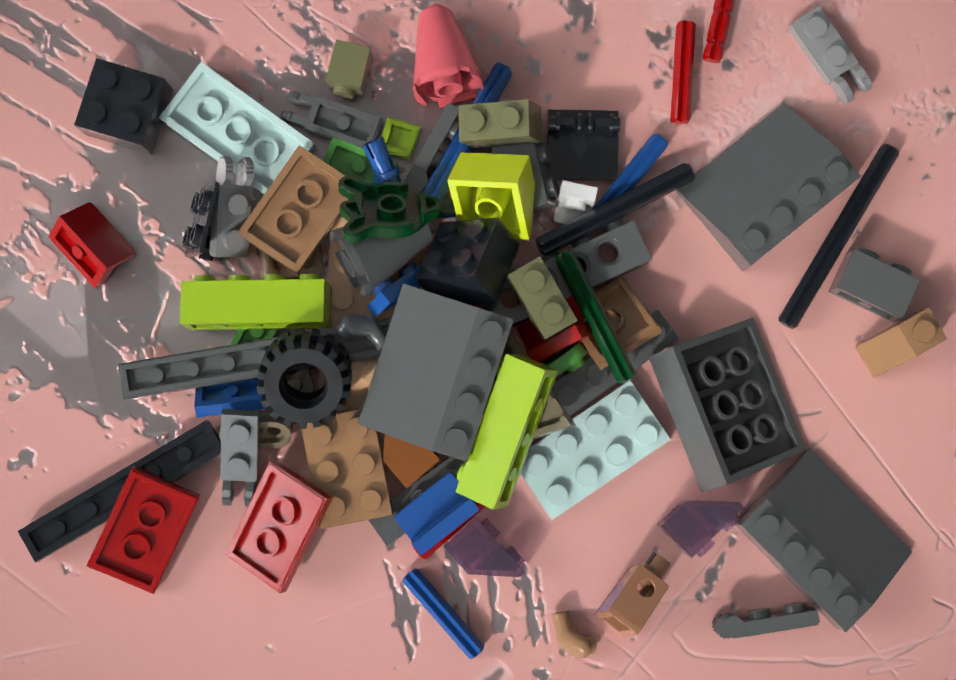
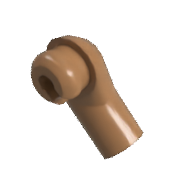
(570, 640)

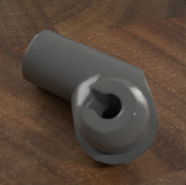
(362, 325)

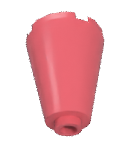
(443, 60)

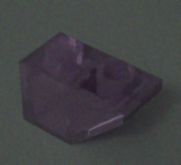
(696, 522)
(481, 553)

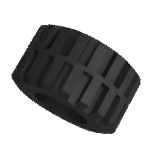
(298, 405)

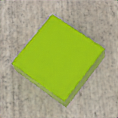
(401, 138)

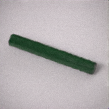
(595, 316)

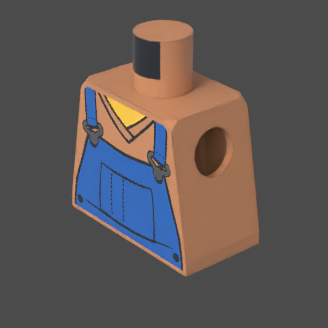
(625, 607)

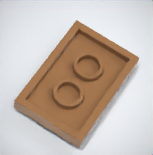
(296, 211)
(349, 468)

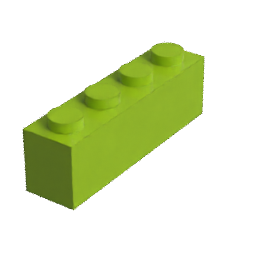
(256, 303)
(506, 431)

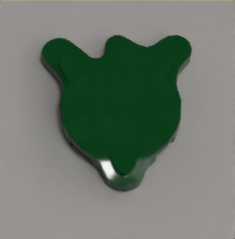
(383, 209)

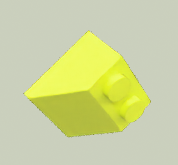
(494, 187)

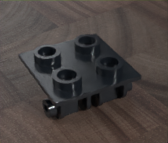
(583, 144)
(196, 237)

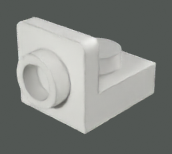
(573, 201)

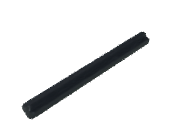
(838, 236)

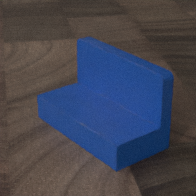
(435, 513)

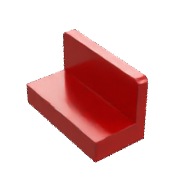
(90, 243)
(542, 350)

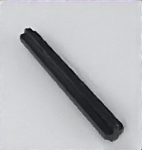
(615, 209)

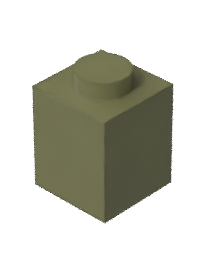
(349, 69)

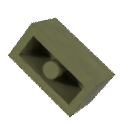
(500, 123)
(541, 298)

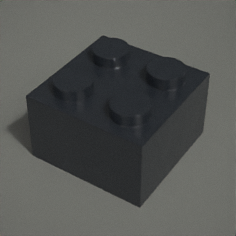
(123, 106)
(469, 260)

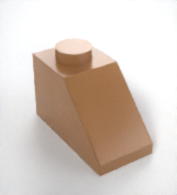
(901, 342)

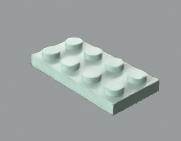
(232, 124)
(594, 451)

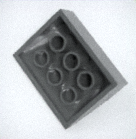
(767, 185)
(435, 372)
(727, 404)
(824, 540)

